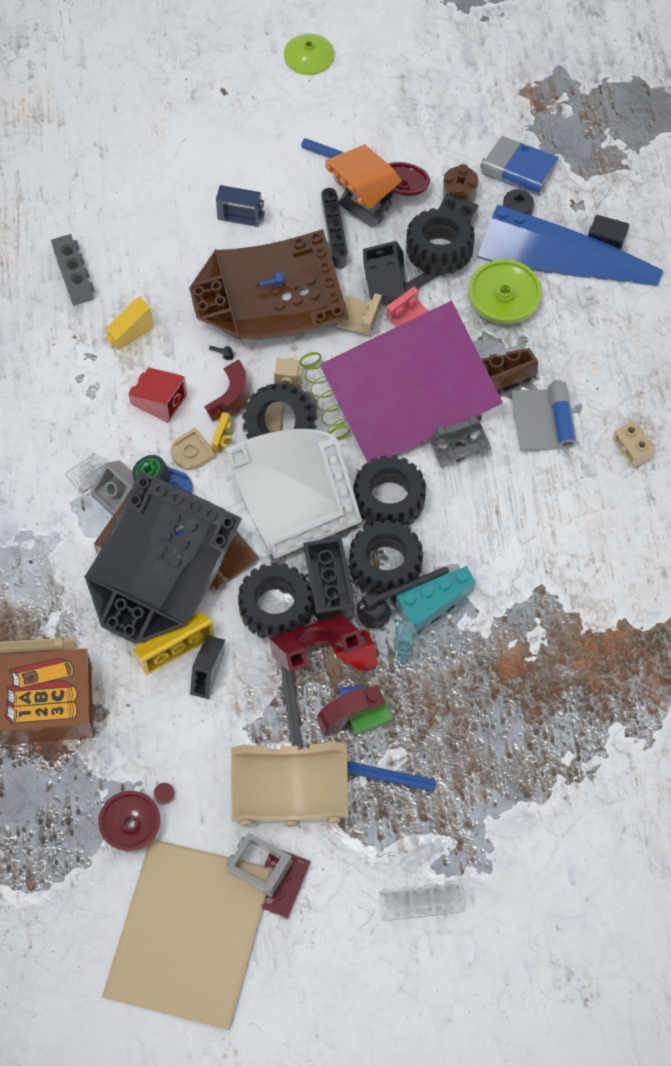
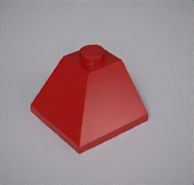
(362, 658)

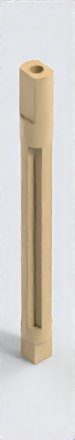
(37, 645)

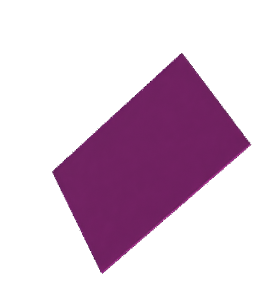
(410, 383)

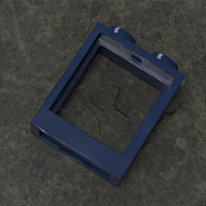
(236, 213)

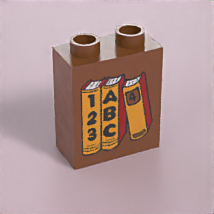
(46, 696)

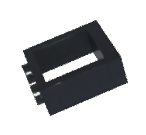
(360, 212)

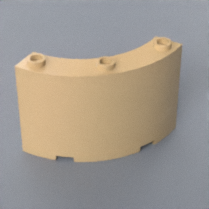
(289, 784)

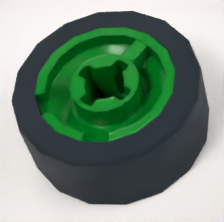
(152, 465)

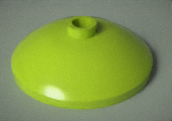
(309, 54)

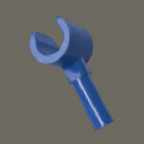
(277, 281)

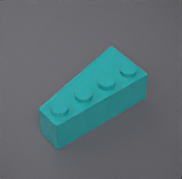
(434, 597)

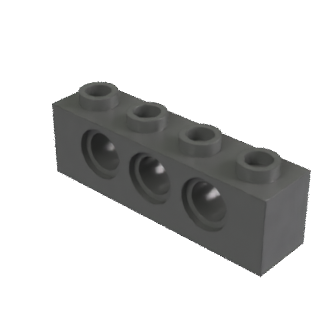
(66, 246)

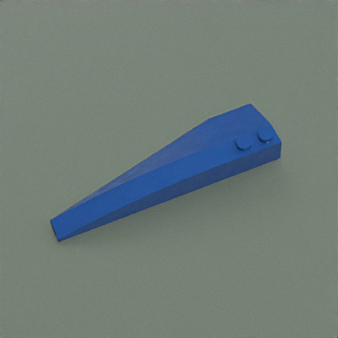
(560, 249)

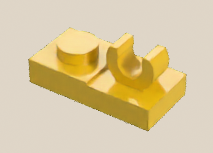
(221, 436)

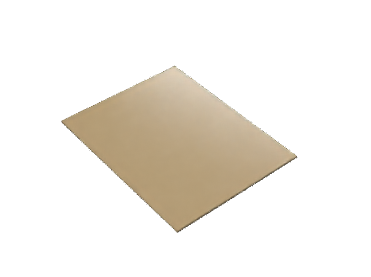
(187, 935)

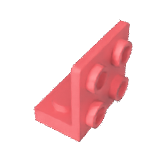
(405, 308)

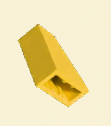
(130, 324)

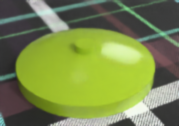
(505, 291)

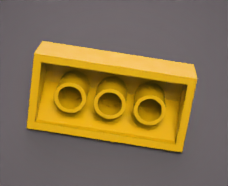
(173, 644)

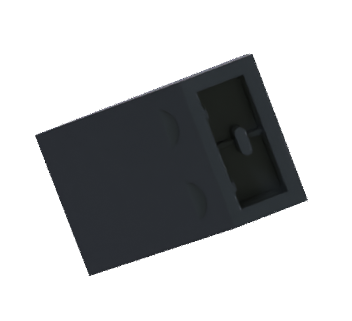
(385, 270)

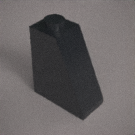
(207, 666)

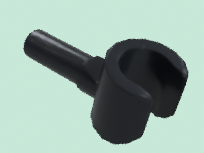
(226, 351)

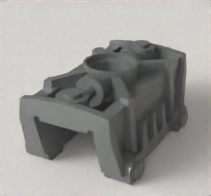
(459, 433)

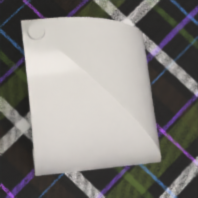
(294, 487)

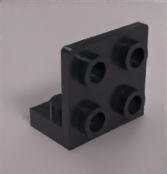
(609, 231)

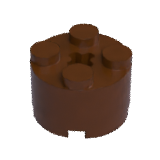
(461, 182)

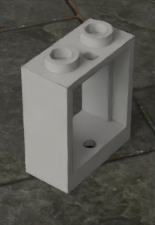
(276, 876)

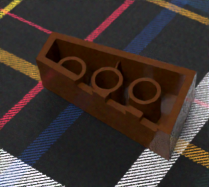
(511, 367)

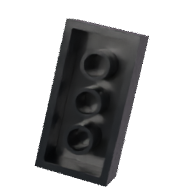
(329, 578)

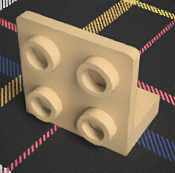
(361, 314)

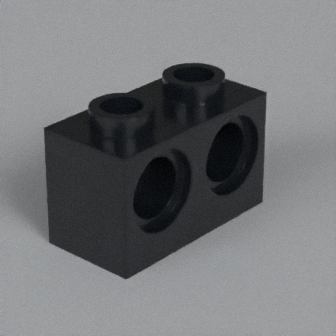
(460, 205)

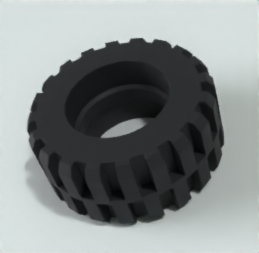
(437, 257)
(272, 393)
(392, 471)
(379, 536)
(268, 579)

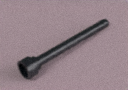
(371, 601)

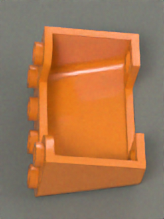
(363, 174)

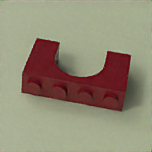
(291, 646)

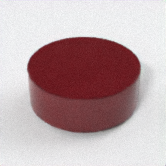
(164, 793)

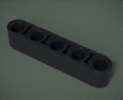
(334, 227)

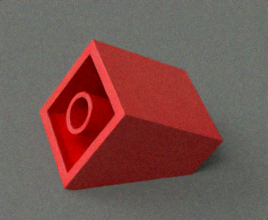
(159, 393)

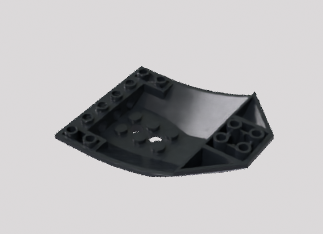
(136, 581)

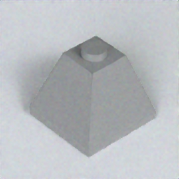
(113, 485)

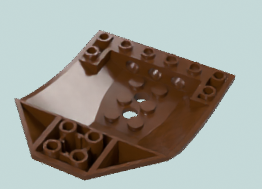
(231, 299)

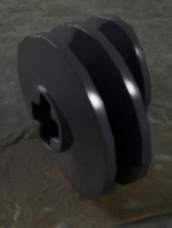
(519, 200)

